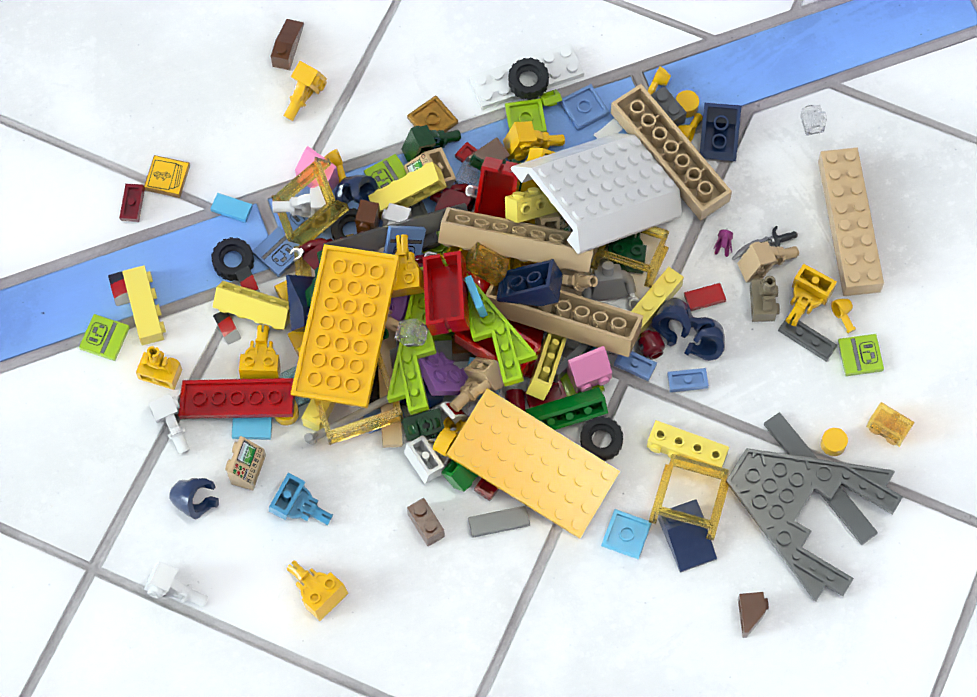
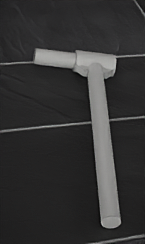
(312, 438)

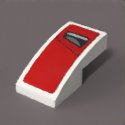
(454, 416)

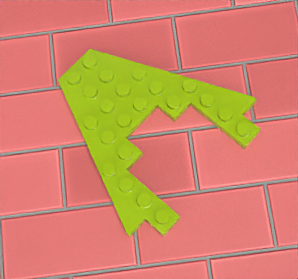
(508, 343)

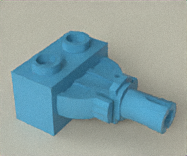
(296, 502)

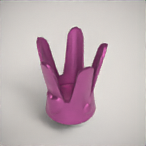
(724, 240)

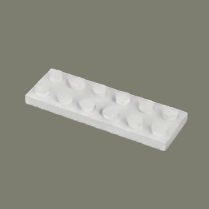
(493, 85)

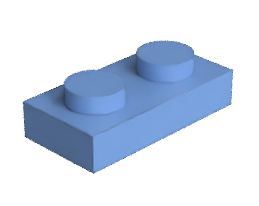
(636, 365)
(687, 380)

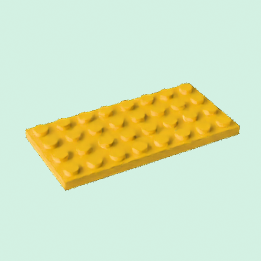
(345, 326)
(533, 463)

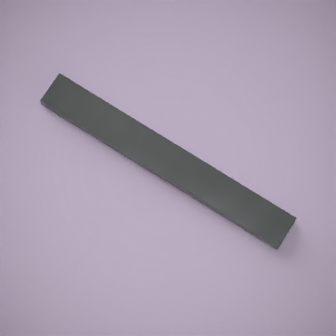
(376, 237)
(841, 502)

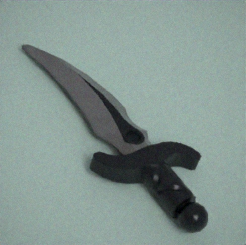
(773, 240)

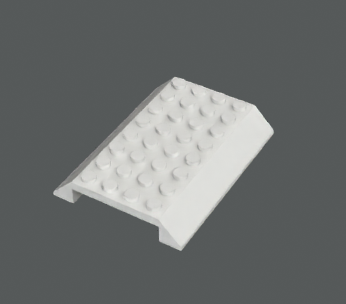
(605, 189)

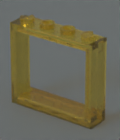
(364, 425)

